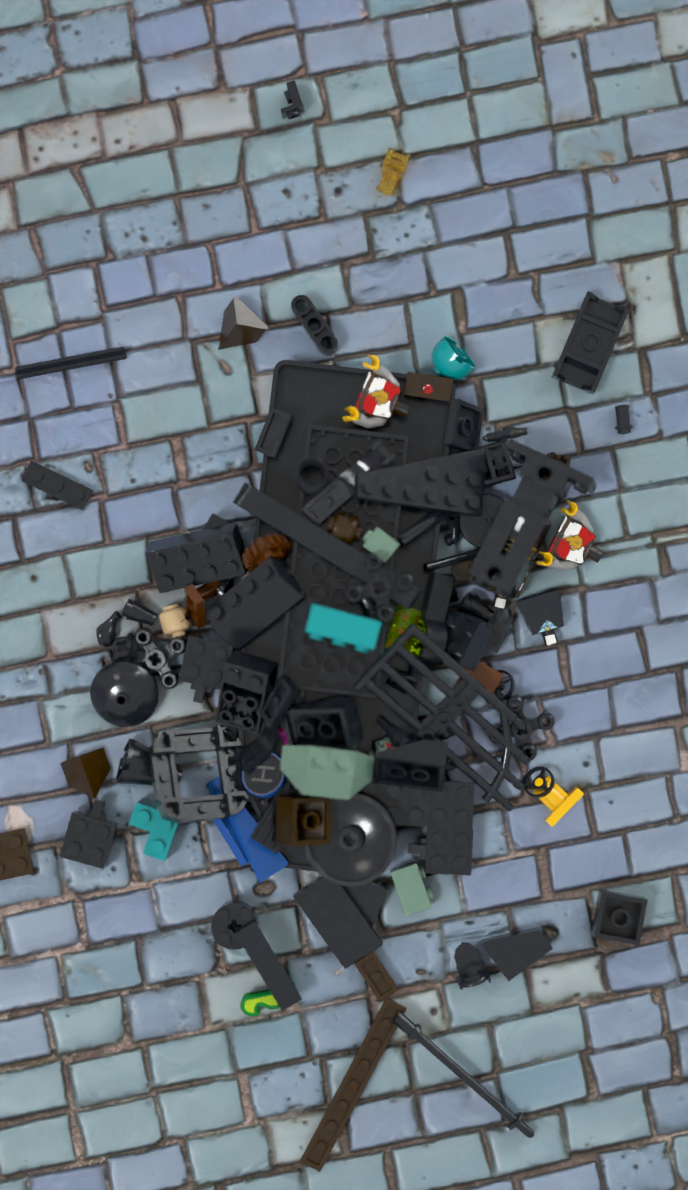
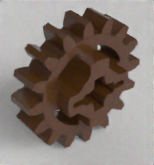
(270, 546)

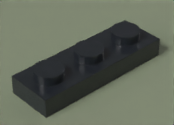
(57, 485)

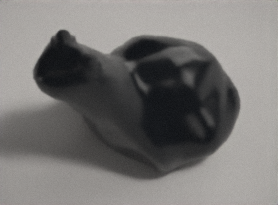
(107, 632)

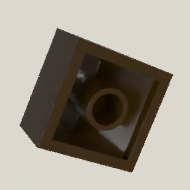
(303, 820)

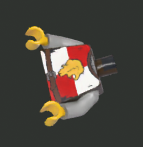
(378, 398)
(571, 542)

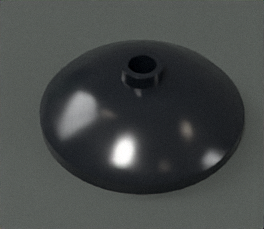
(132, 683)

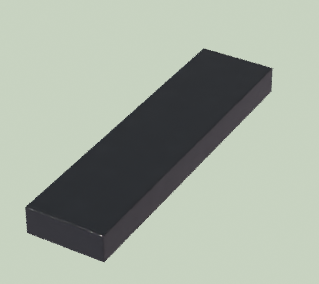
(268, 965)

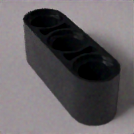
(309, 315)

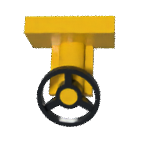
(551, 794)

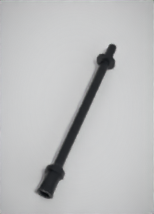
(414, 1032)

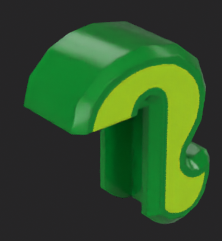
(251, 1002)

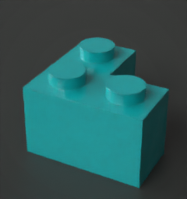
(161, 831)

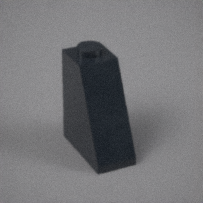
(517, 950)

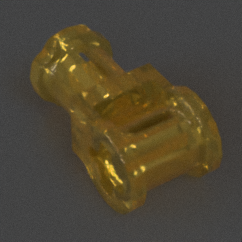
(393, 169)

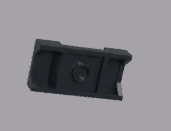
(590, 343)

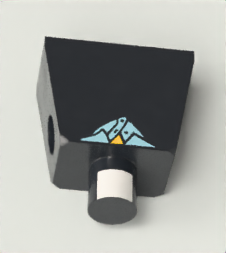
(543, 615)

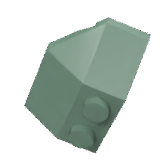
(326, 770)

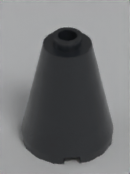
(135, 765)

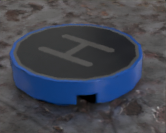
(265, 778)

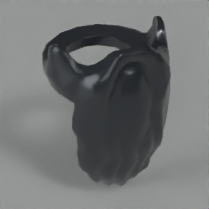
(470, 966)

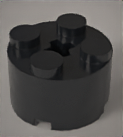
(223, 918)

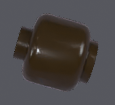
(345, 527)

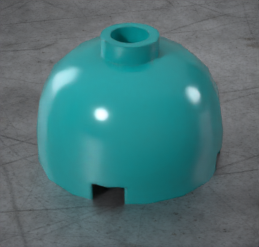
(451, 361)

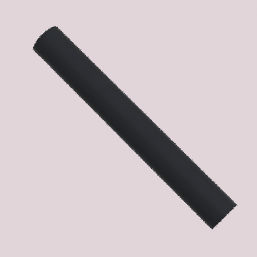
(451, 560)

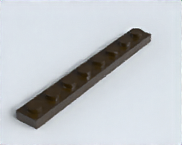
(352, 1085)

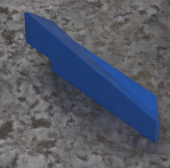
(237, 834)

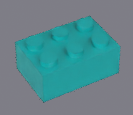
(342, 628)

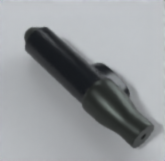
(506, 433)

